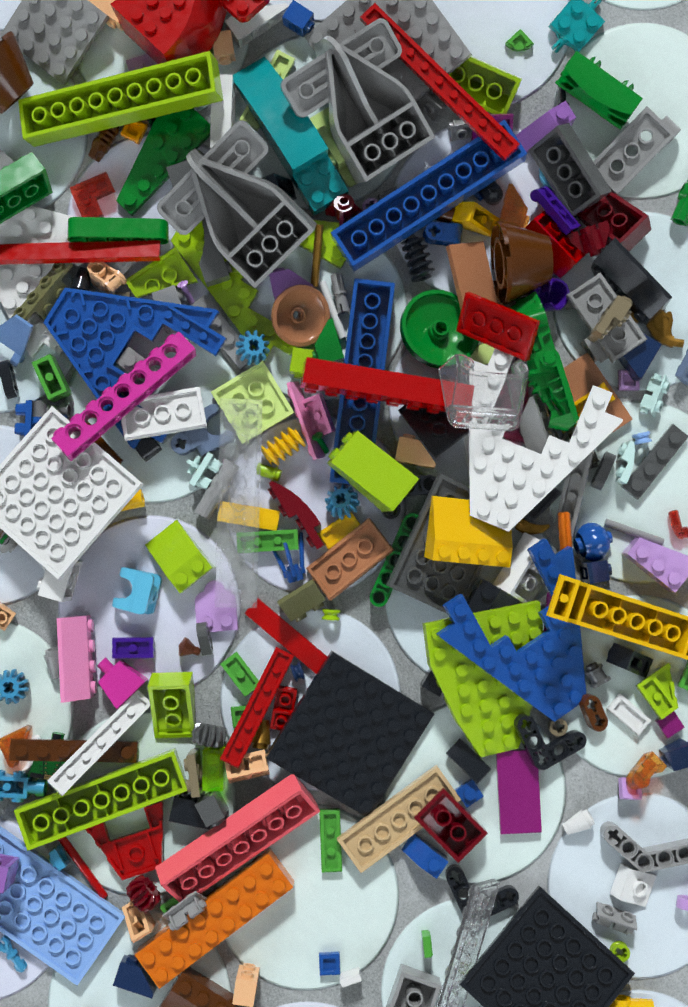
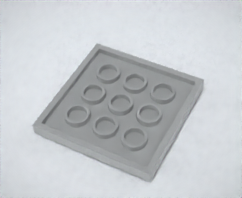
(56, 33)

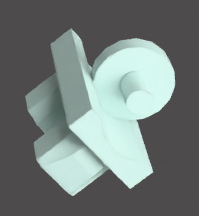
(199, 479)

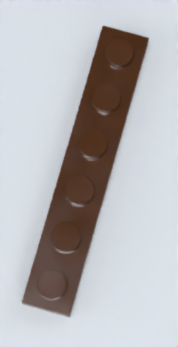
(63, 749)

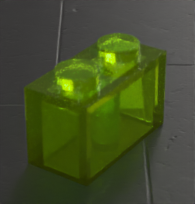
(213, 769)

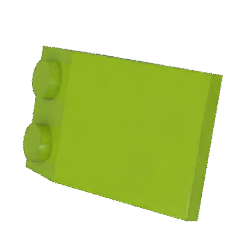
(179, 556)
(172, 704)

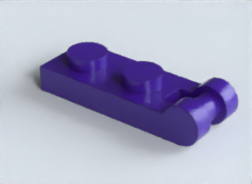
(555, 209)

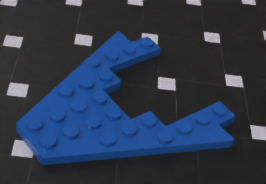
(99, 326)
(545, 670)

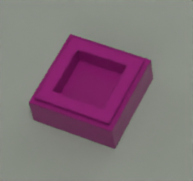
(670, 725)

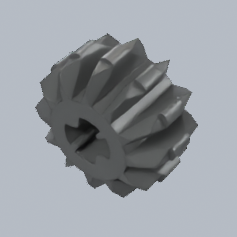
(208, 735)

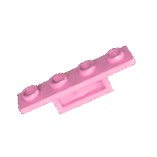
(312, 416)

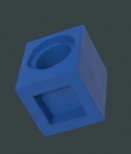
(298, 19)

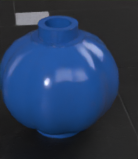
(592, 541)

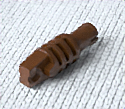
(102, 143)

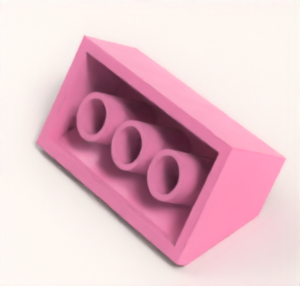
(75, 658)

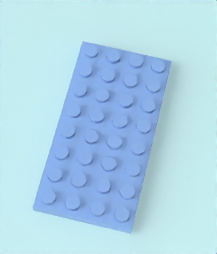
(54, 913)

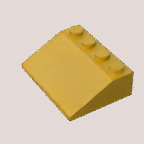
(462, 538)

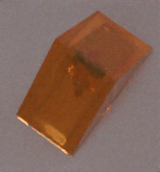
(5, 742)

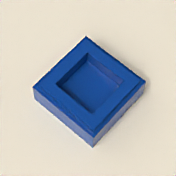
(329, 963)

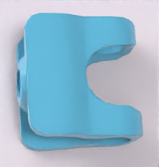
(144, 591)

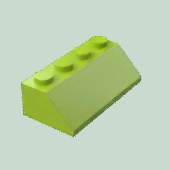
(487, 84)

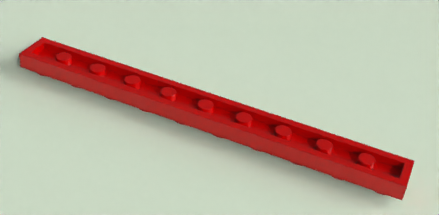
(447, 89)

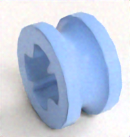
(641, 438)

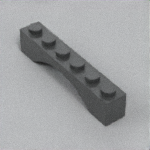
(212, 263)

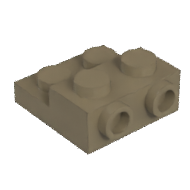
(614, 316)

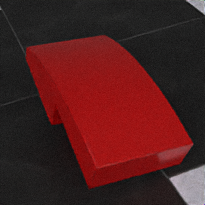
(283, 706)

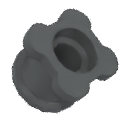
(596, 675)

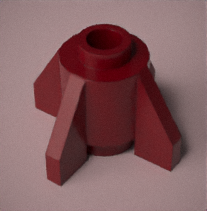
(343, 208)
(591, 238)

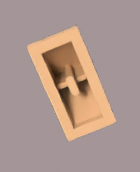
(138, 922)

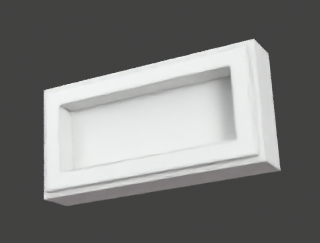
(629, 714)

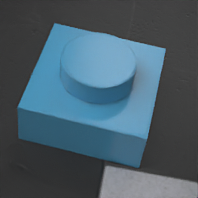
(58, 858)

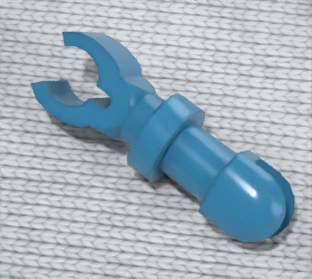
(11, 954)

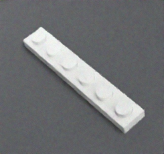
(99, 743)

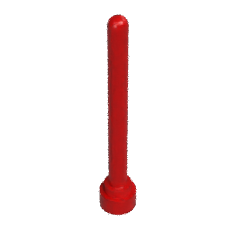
(83, 867)

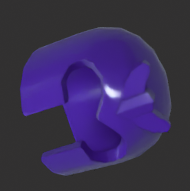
(553, 294)

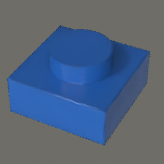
(469, 792)

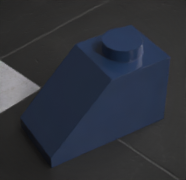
(595, 571)
(675, 755)
(134, 978)

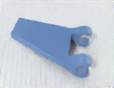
(15, 335)

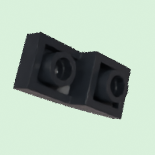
(468, 761)

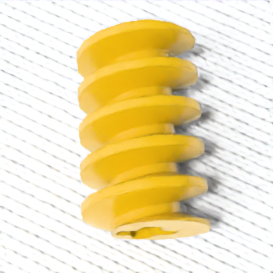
(282, 446)

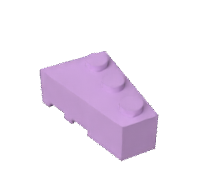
(660, 563)

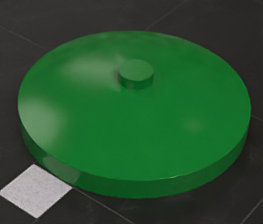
(430, 328)

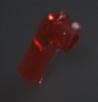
(676, 525)

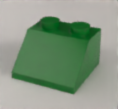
(328, 345)

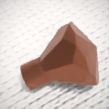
(186, 647)

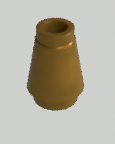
(262, 737)

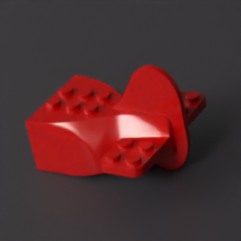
(179, 27)

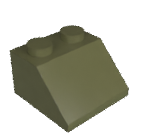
(302, 600)

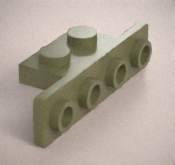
(45, 294)

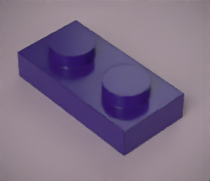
(133, 647)

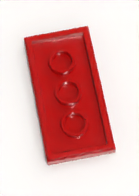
(497, 326)

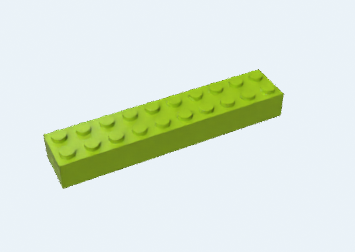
(121, 99)

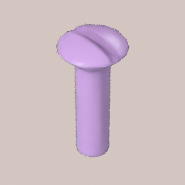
(183, 285)

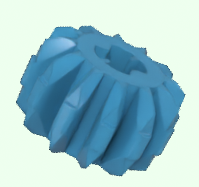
(257, 353)
(345, 508)
(19, 688)

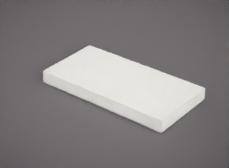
(165, 414)

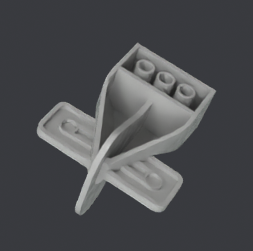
(369, 110)
(246, 215)

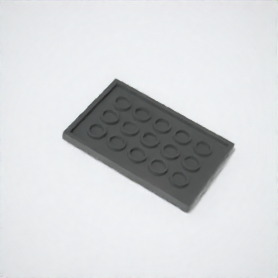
(429, 579)

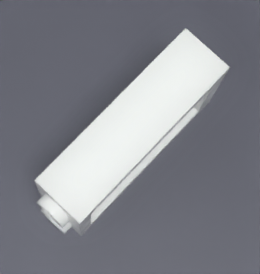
(223, 112)

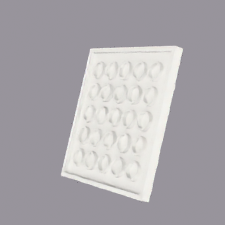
(58, 504)

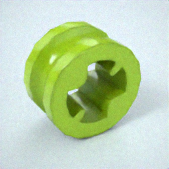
(330, 614)
(619, 944)

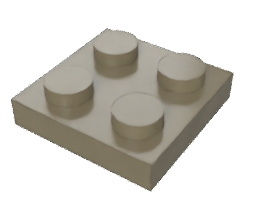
(194, 767)

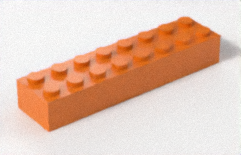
(226, 911)

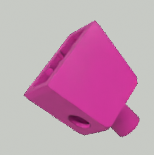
(119, 681)

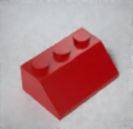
(564, 253)

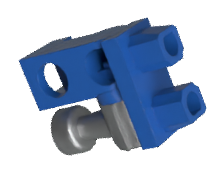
(34, 412)

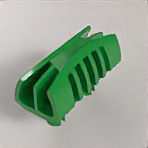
(599, 89)

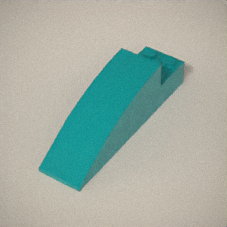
(291, 137)

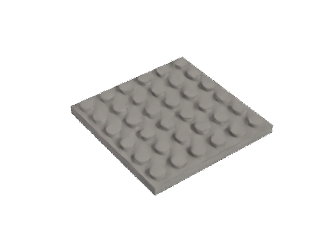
(415, 17)

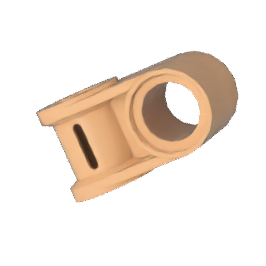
(105, 277)

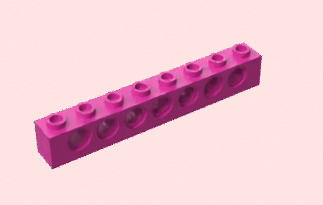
(122, 406)

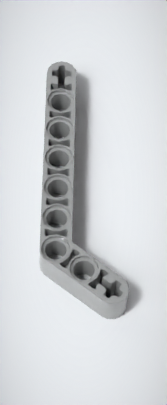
(652, 852)

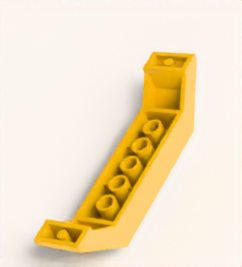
(619, 616)

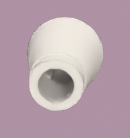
(580, 821)

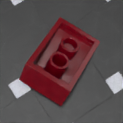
(625, 221)
(451, 825)

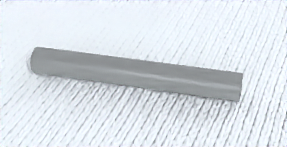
(633, 532)

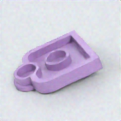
(217, 617)

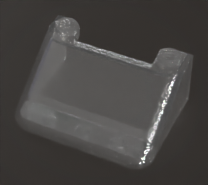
(483, 398)

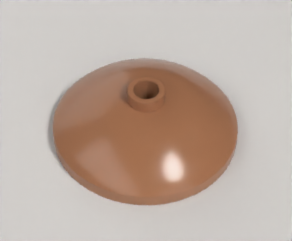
(311, 318)

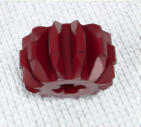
(143, 893)

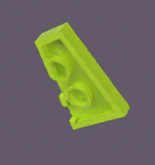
(160, 275)

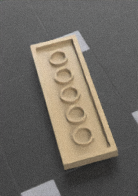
(392, 821)

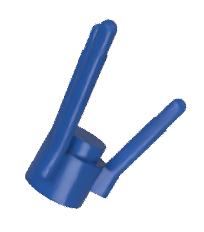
(293, 572)

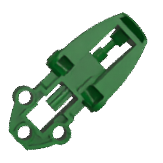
(546, 368)

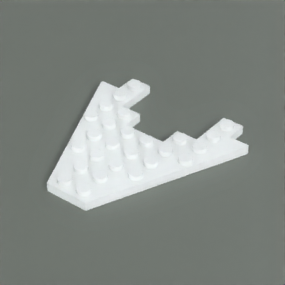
(18, 280)

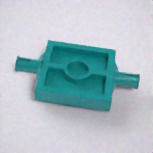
(576, 24)

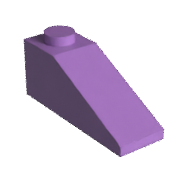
(543, 125)

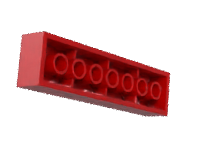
(372, 385)

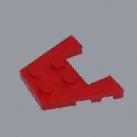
(136, 851)

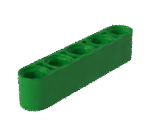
(117, 229)
(387, 567)

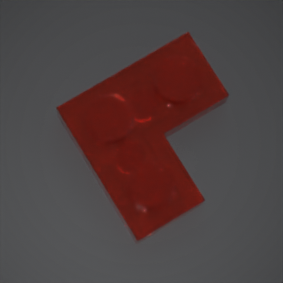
(89, 192)

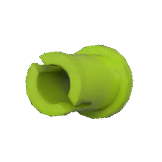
(271, 472)

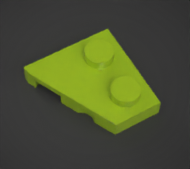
(659, 691)

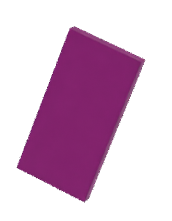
(518, 793)

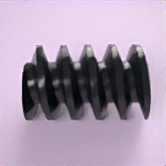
(417, 259)

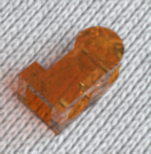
(642, 771)

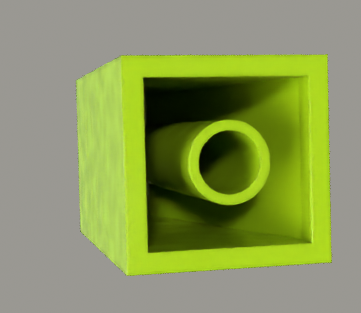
(372, 471)

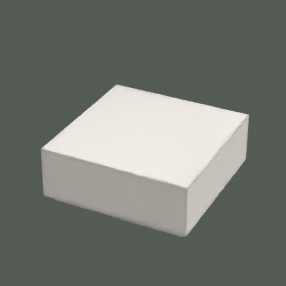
(350, 977)

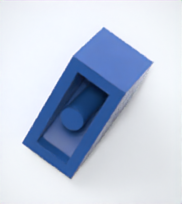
(425, 855)

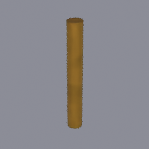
(316, 255)

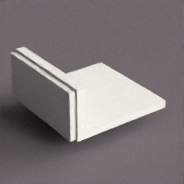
(632, 885)

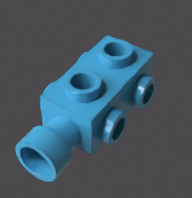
(12, 790)

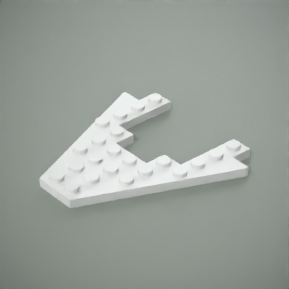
(514, 479)

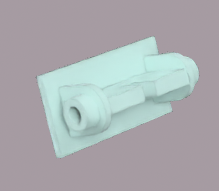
(658, 388)

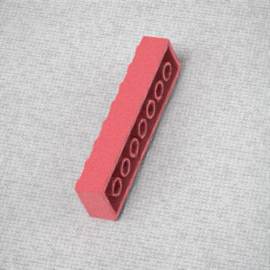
(237, 838)

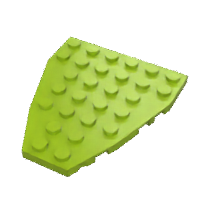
(474, 697)

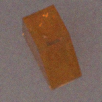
(514, 208)

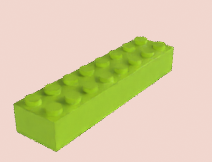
(101, 799)

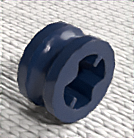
(297, 671)

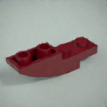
(292, 506)

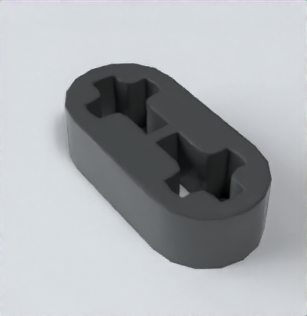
(603, 470)
(204, 638)

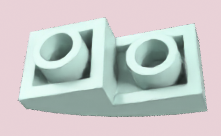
(626, 455)

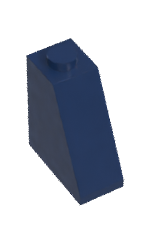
(640, 358)

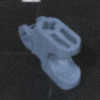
(199, 438)

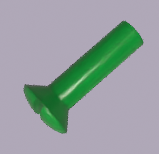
(318, 437)

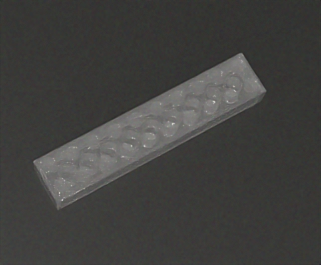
(238, 503)

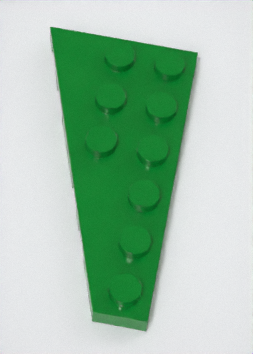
(166, 144)

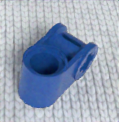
(445, 233)

